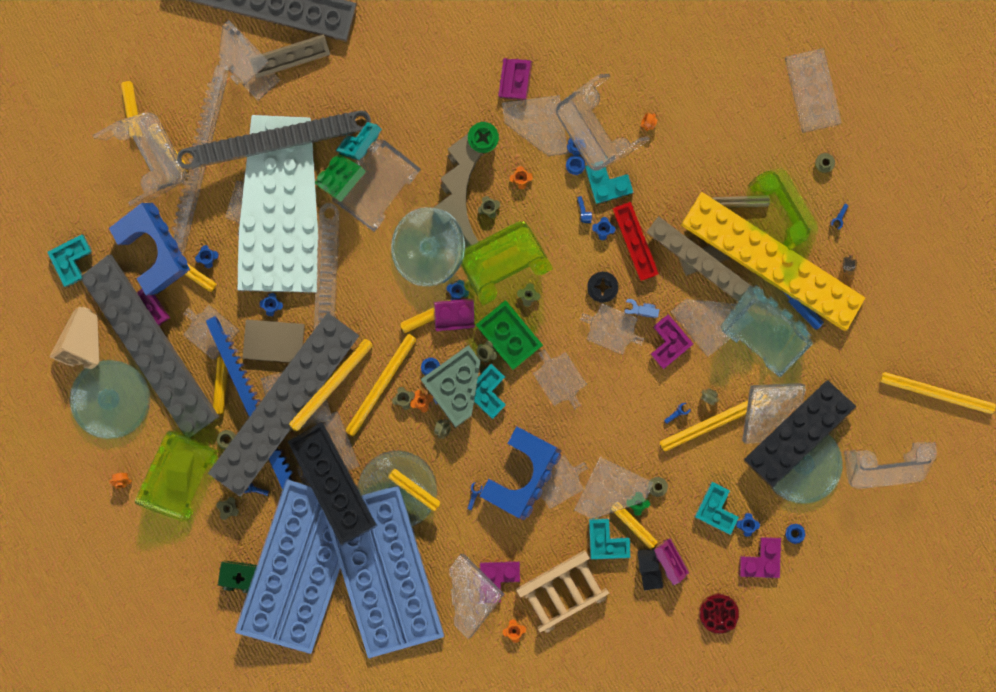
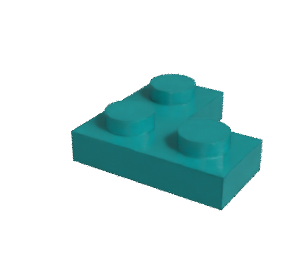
(357, 146)
(605, 188)
(65, 258)
(484, 396)
(712, 512)
(602, 545)

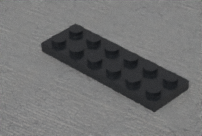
(799, 434)
(332, 483)

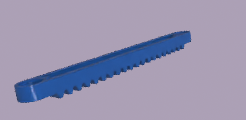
(244, 390)

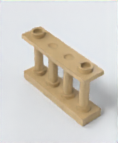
(563, 572)

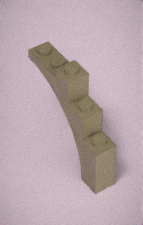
(457, 182)

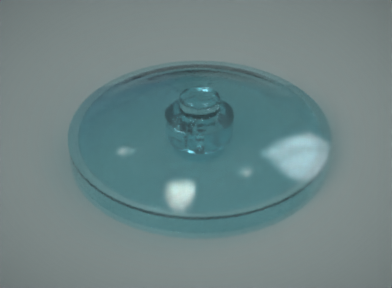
(428, 246)
(110, 399)
(376, 474)
(814, 475)

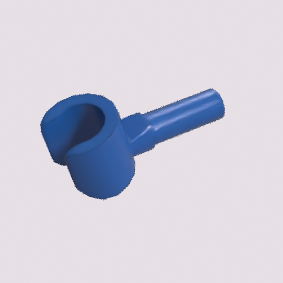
(840, 216)
(586, 217)
(678, 412)
(252, 488)
(473, 496)

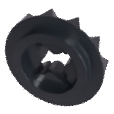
(609, 293)

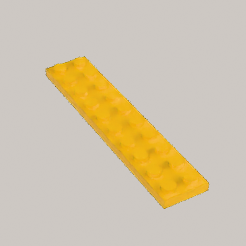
(773, 261)

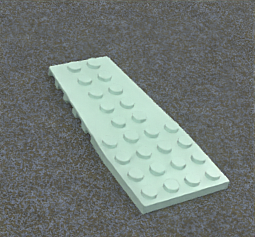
(278, 216)

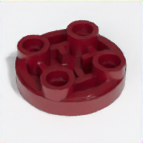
(719, 613)

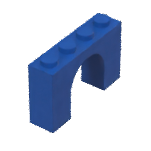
(169, 263)
(520, 501)

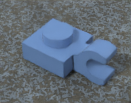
(646, 310)

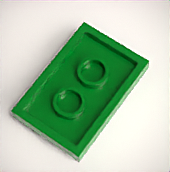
(339, 177)
(509, 335)

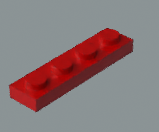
(635, 241)

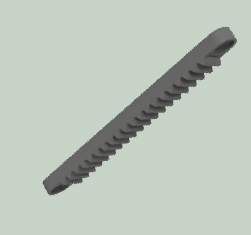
(272, 140)

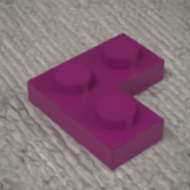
(675, 341)
(766, 564)
(501, 571)

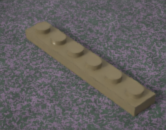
(698, 258)

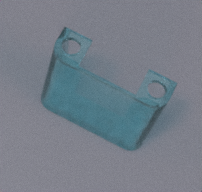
(767, 330)

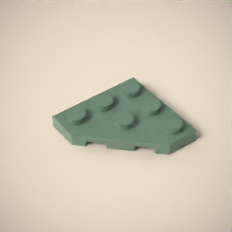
(455, 385)

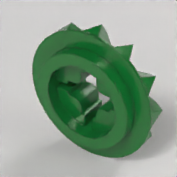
(484, 128)

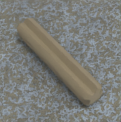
(743, 201)

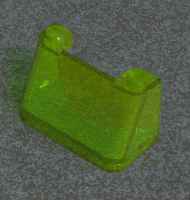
(781, 184)
(502, 257)
(175, 476)

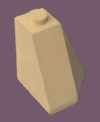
(79, 340)

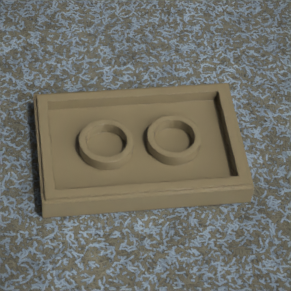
(272, 340)

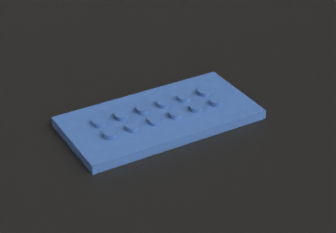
(292, 574)
(388, 579)

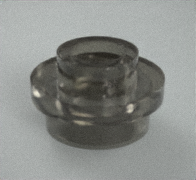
(849, 264)

